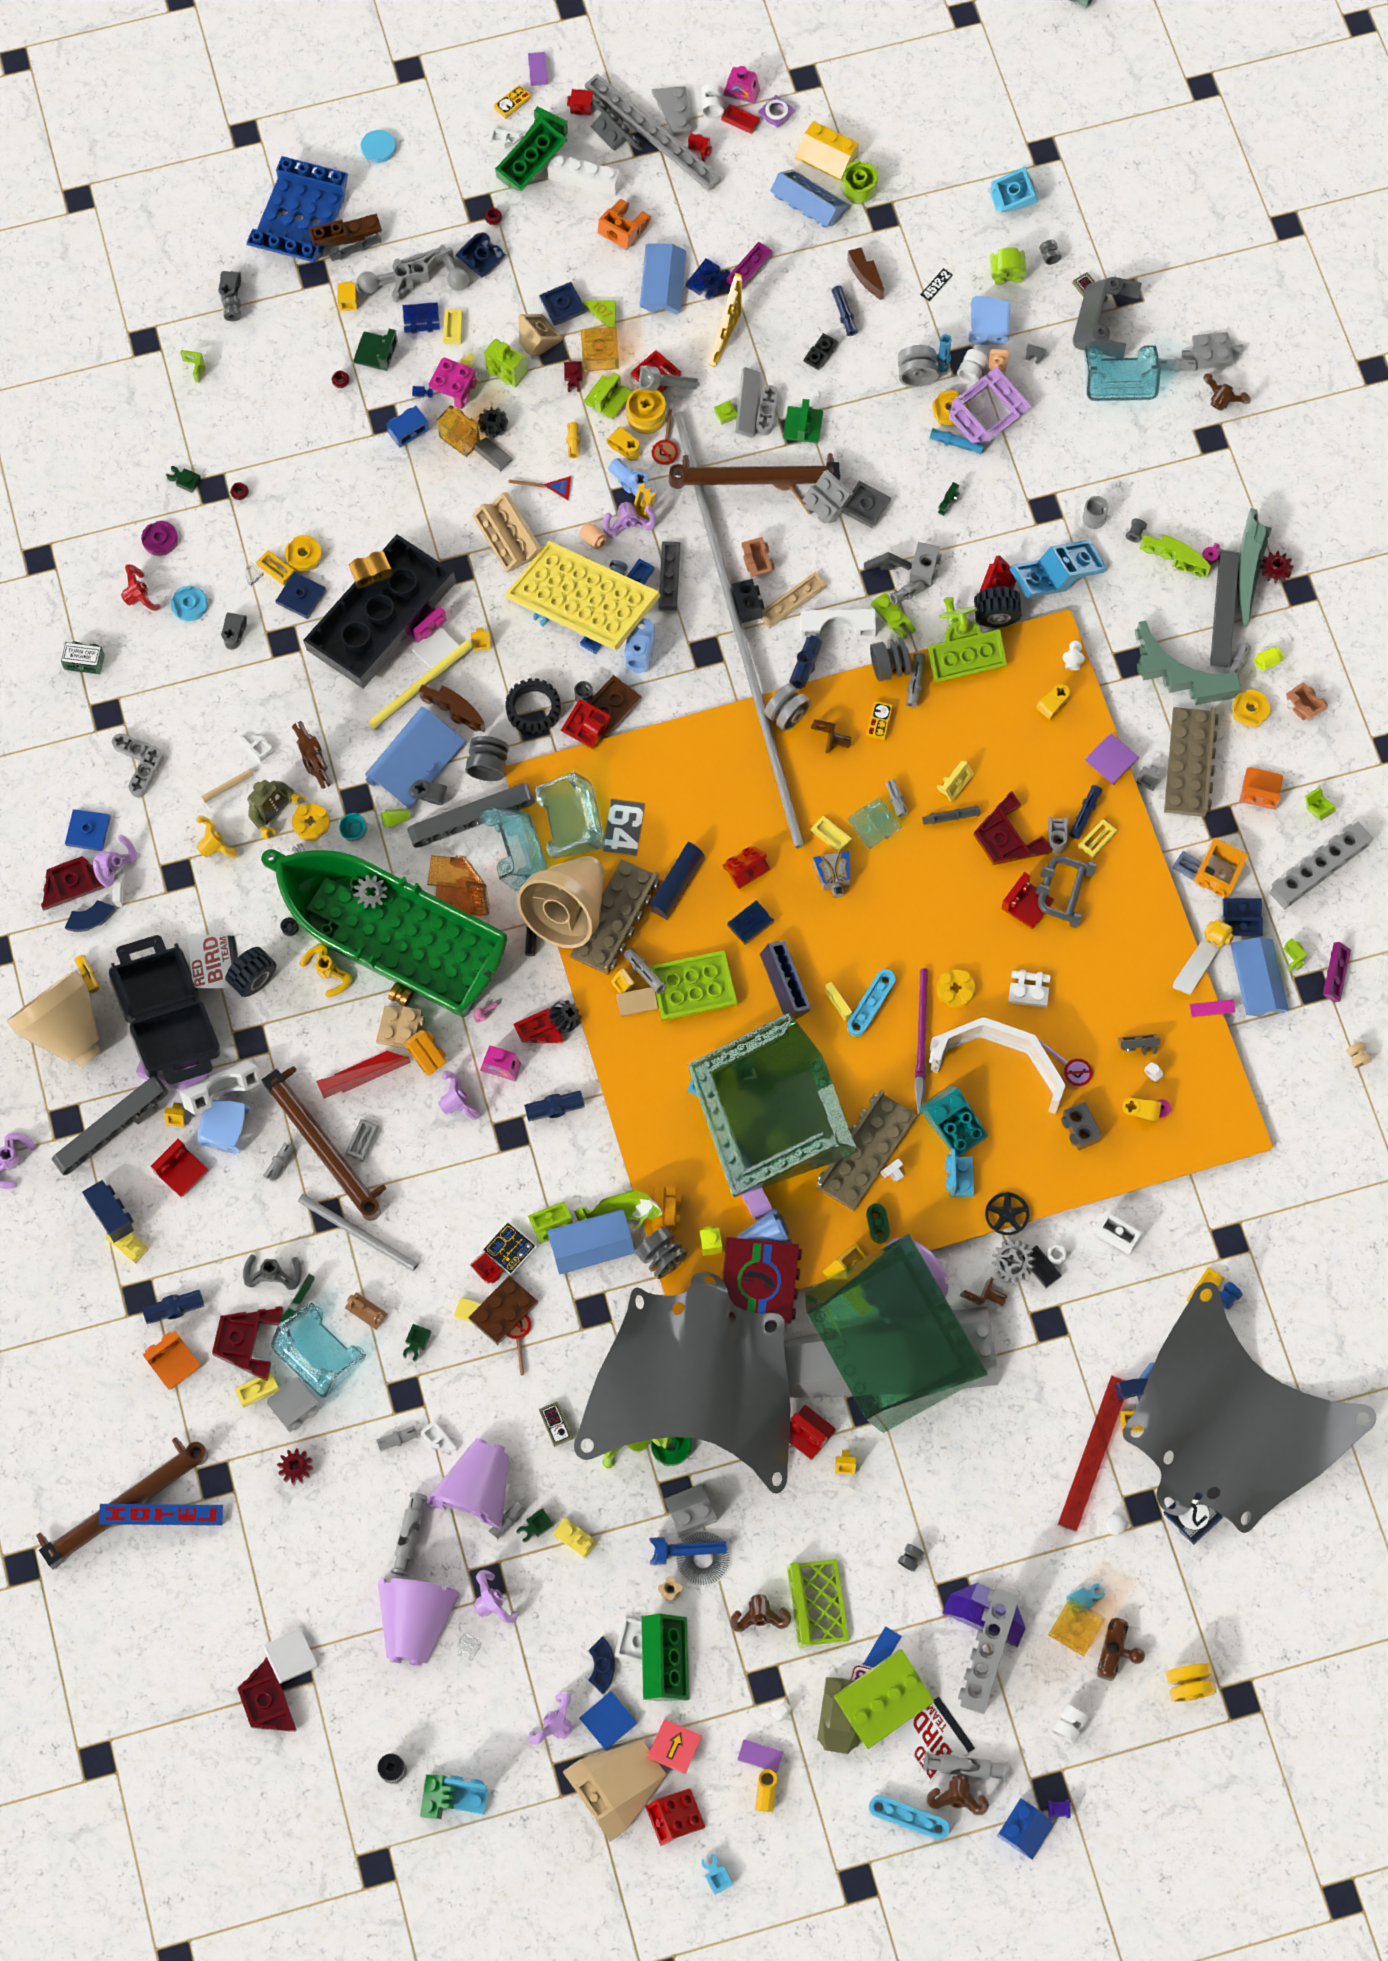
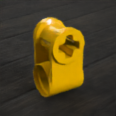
(624, 443)
(1052, 703)
(1145, 1108)

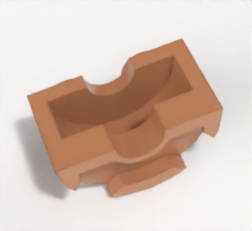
(756, 557)
(1305, 703)

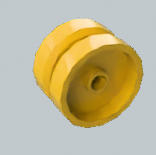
(646, 411)
(1191, 1685)

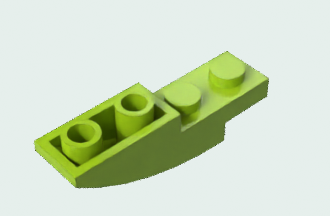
(1183, 555)

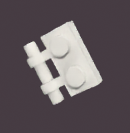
(1026, 994)

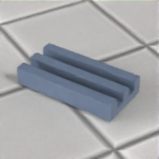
(1184, 871)

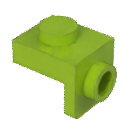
(1319, 805)
(1296, 952)

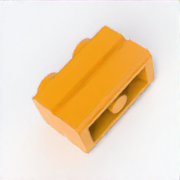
(425, 1052)
(667, 1200)

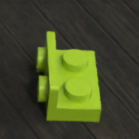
(549, 1218)

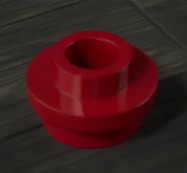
(493, 212)
(340, 375)
(239, 487)

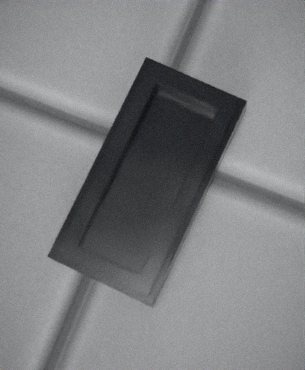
(1044, 1269)

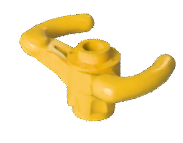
(213, 841)
(327, 968)

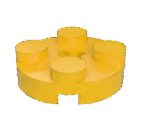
(941, 403)
(306, 562)
(1246, 717)
(307, 812)
(962, 980)

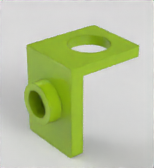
(198, 360)

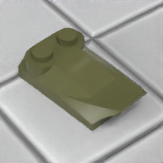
(834, 1728)

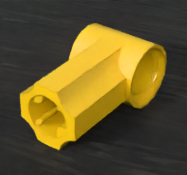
(766, 1793)

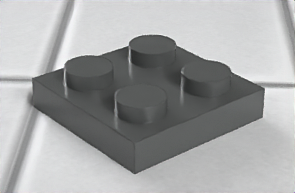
(866, 504)

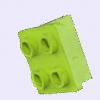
(608, 396)

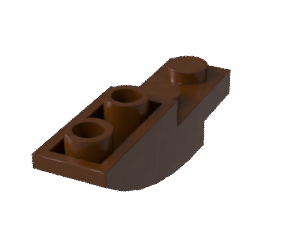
(344, 233)
(459, 708)

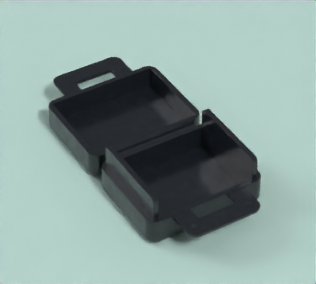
(164, 1011)

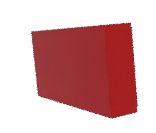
(740, 118)

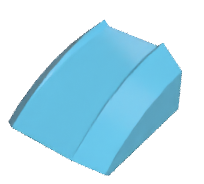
(1014, 191)

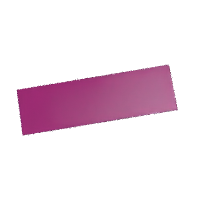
(1212, 1008)

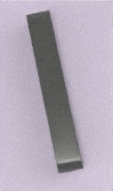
(1224, 608)
(468, 815)
(109, 1125)

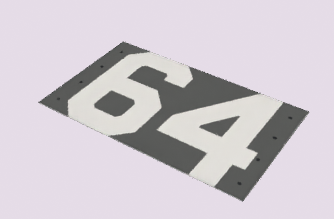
(623, 827)

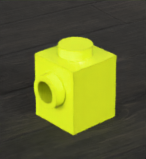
(710, 1240)

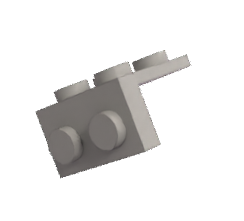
(294, 1404)

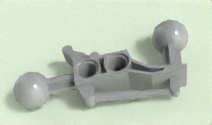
(457, 278)

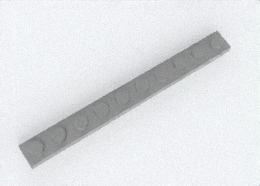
(653, 132)

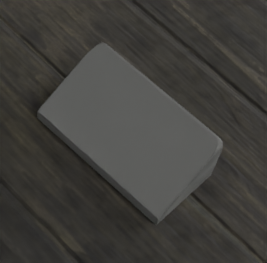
(492, 453)

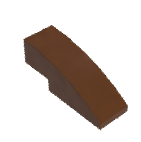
(866, 272)

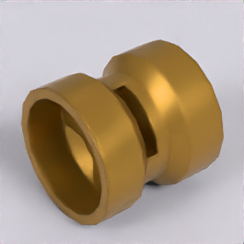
(400, 994)

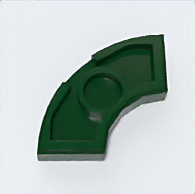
(293, 1306)

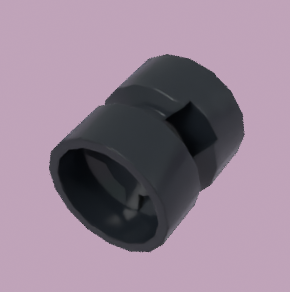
(392, 1768)

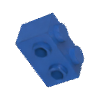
(407, 426)

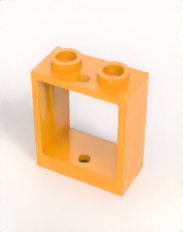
(1227, 853)

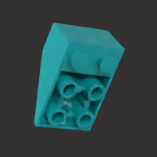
(953, 1120)

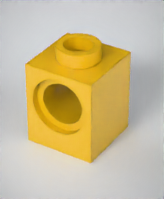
(347, 296)

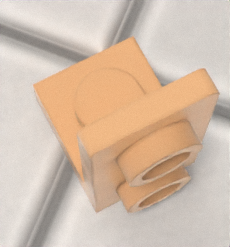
(998, 358)

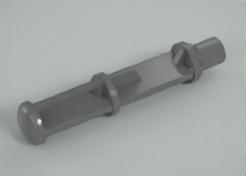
(359, 246)
(951, 815)

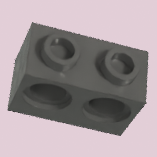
(1085, 1125)

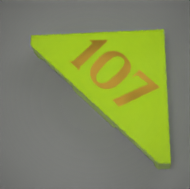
(603, 310)

